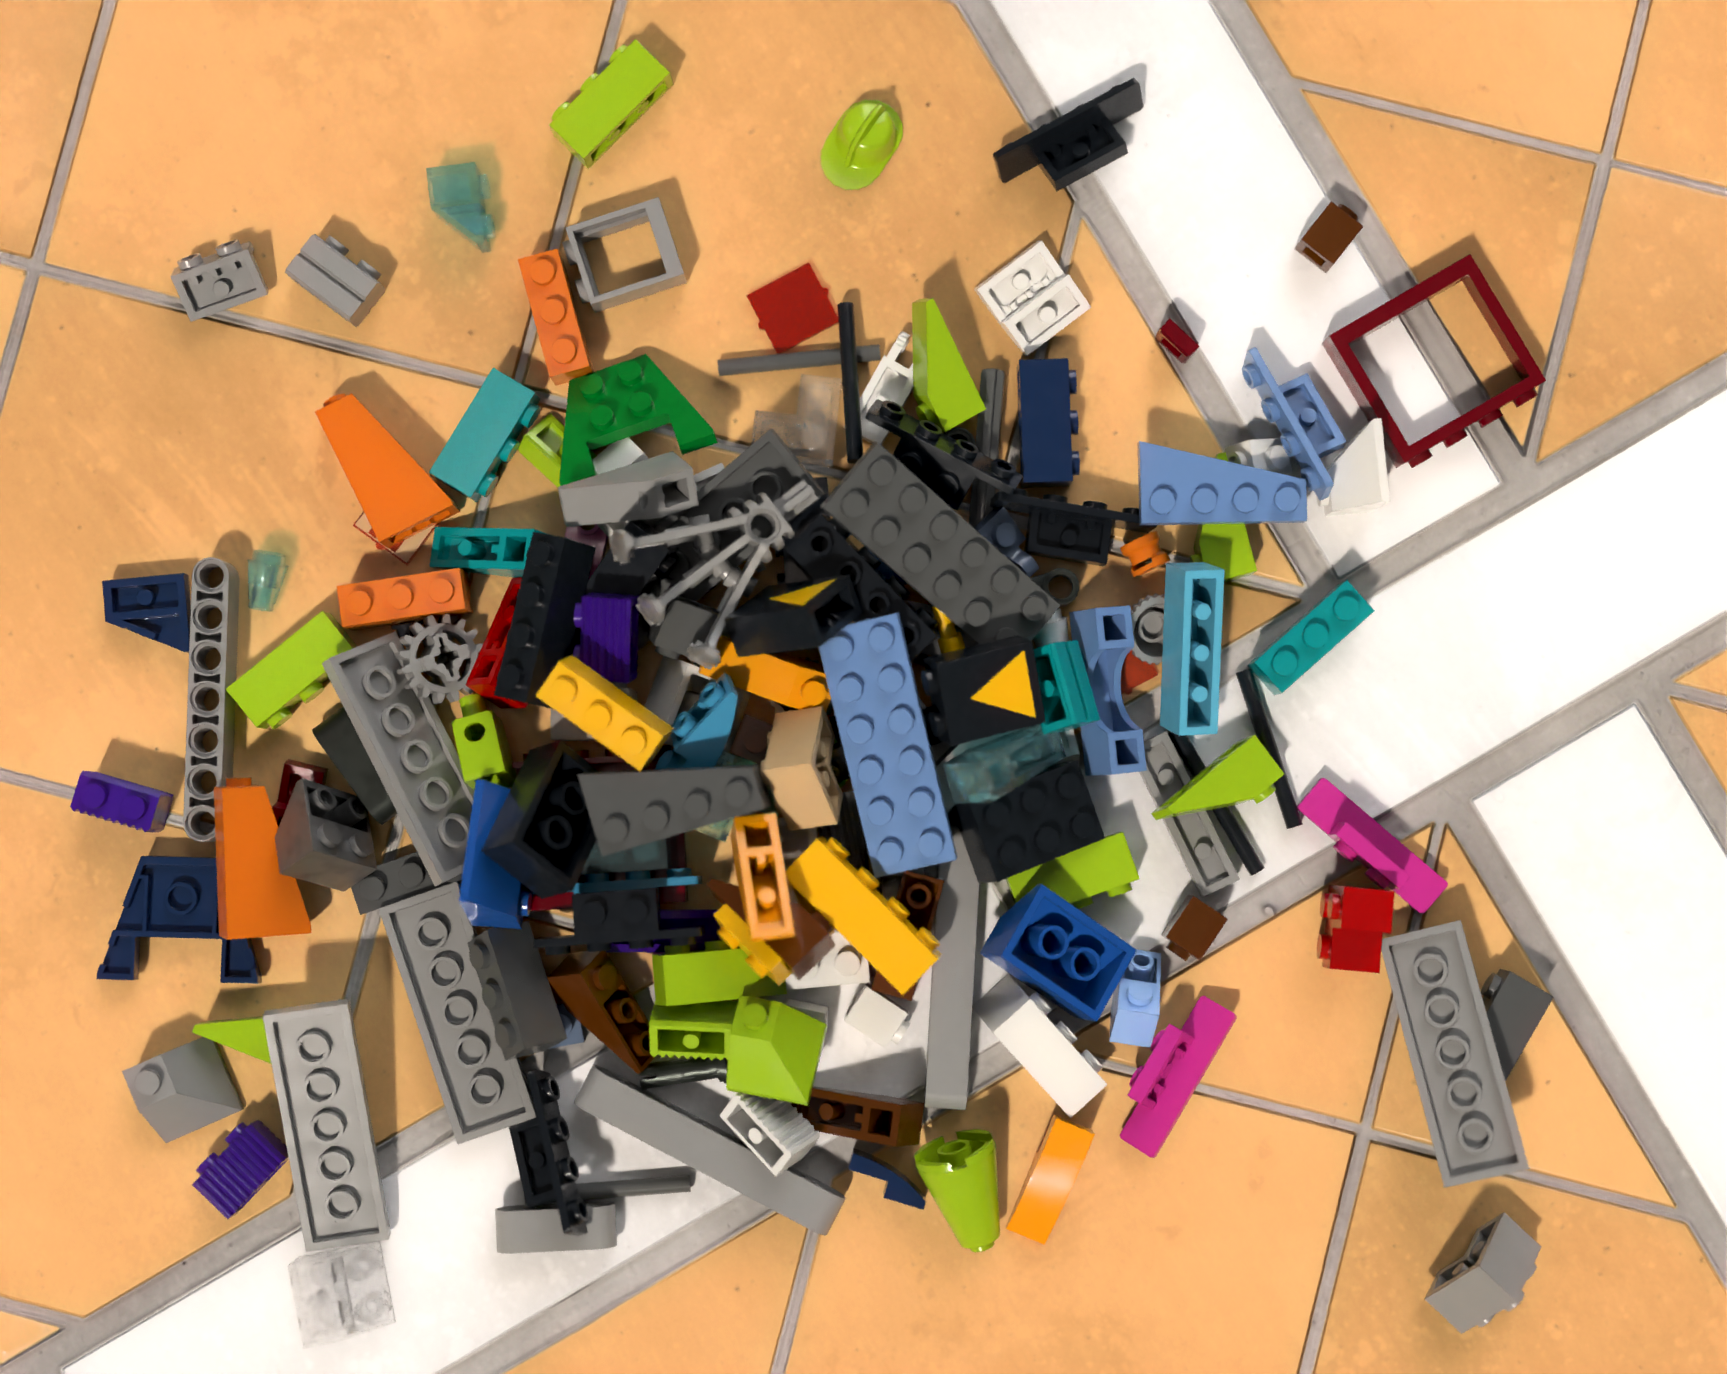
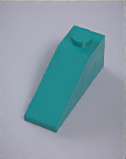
(481, 550)

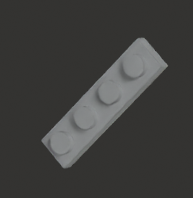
(1191, 832)

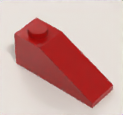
(488, 663)

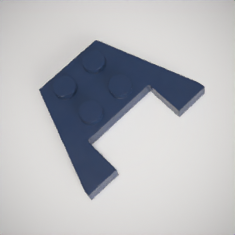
(174, 901)

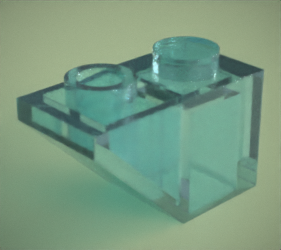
(458, 201)

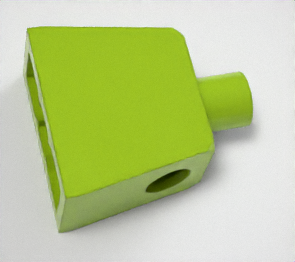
(483, 758)

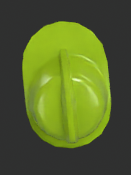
(861, 144)

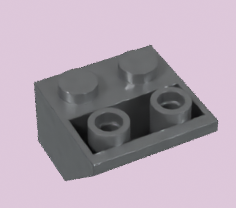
(325, 837)

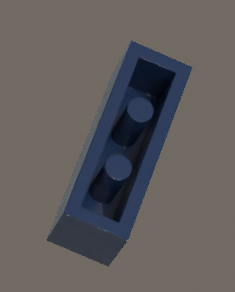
(1046, 423)

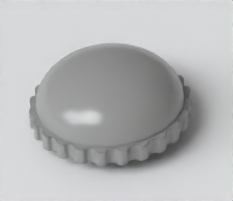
(1148, 628)

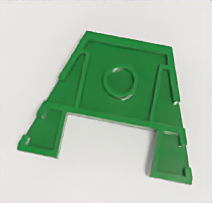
(622, 404)

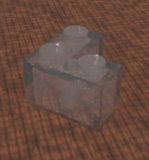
(814, 428)

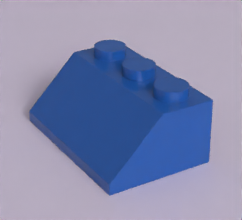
(487, 890)
(1059, 952)

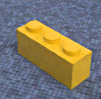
(605, 712)

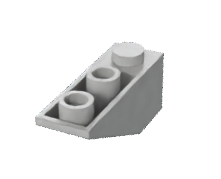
(631, 492)

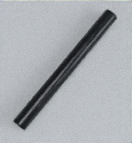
(850, 382)
(1265, 735)
(1224, 815)

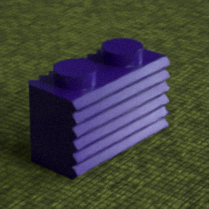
(608, 635)
(121, 801)
(242, 1167)

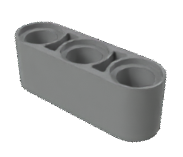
(540, 1229)

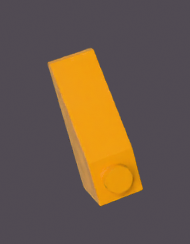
(773, 676)
(761, 876)

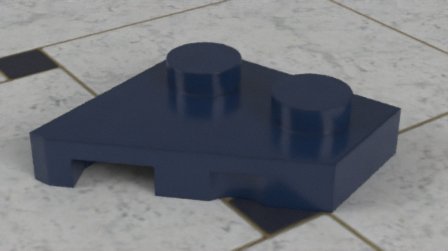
(151, 607)

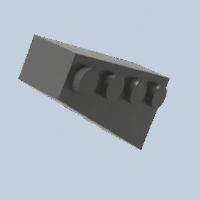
(654, 804)

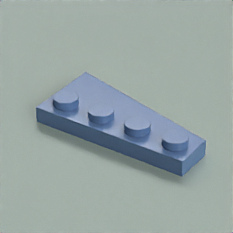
(1204, 490)

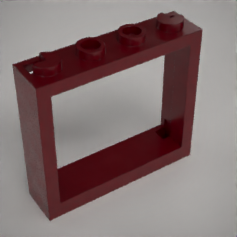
(1369, 401)

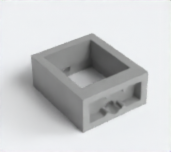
(614, 222)

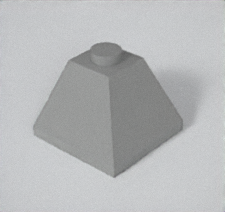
(183, 1089)

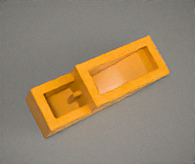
(1050, 1179)

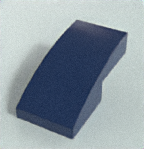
(897, 1186)

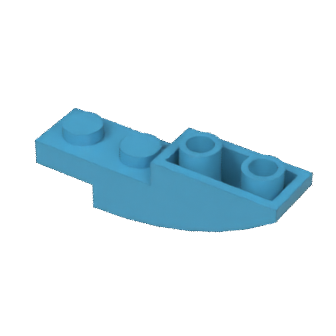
(704, 729)

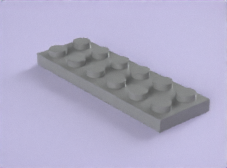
(407, 752)
(456, 1027)
(1453, 1054)
(327, 1124)

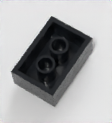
(544, 822)
(1029, 824)

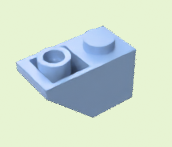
(1137, 1001)

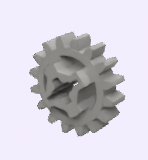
(436, 644)

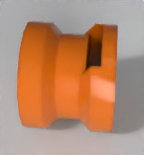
(1142, 550)

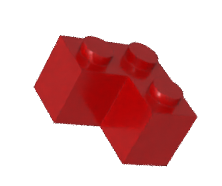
(1354, 927)

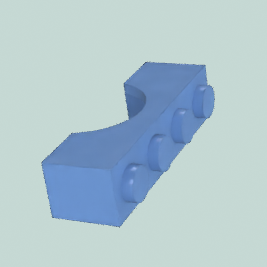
(1114, 741)

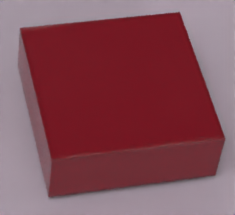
(1176, 341)

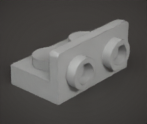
(218, 280)

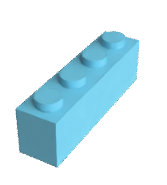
(1191, 648)

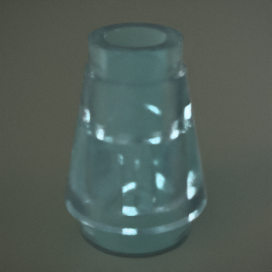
(265, 578)

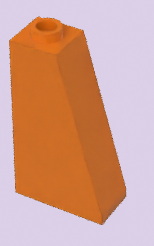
(386, 479)
(250, 889)

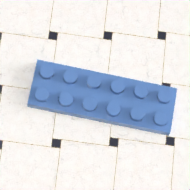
(887, 746)

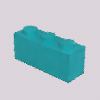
(486, 436)
(1310, 638)

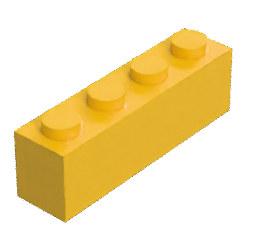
(862, 913)

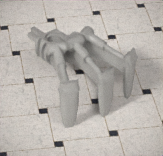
(715, 561)

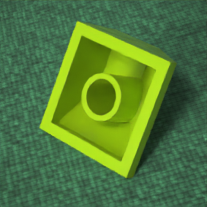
(773, 1051)

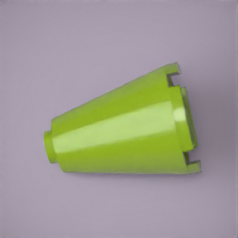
(964, 1185)

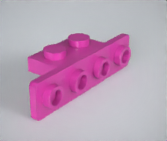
(1373, 846)
(1173, 1074)

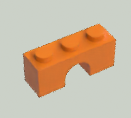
(555, 316)
(404, 597)

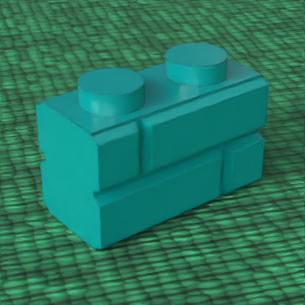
(1064, 687)

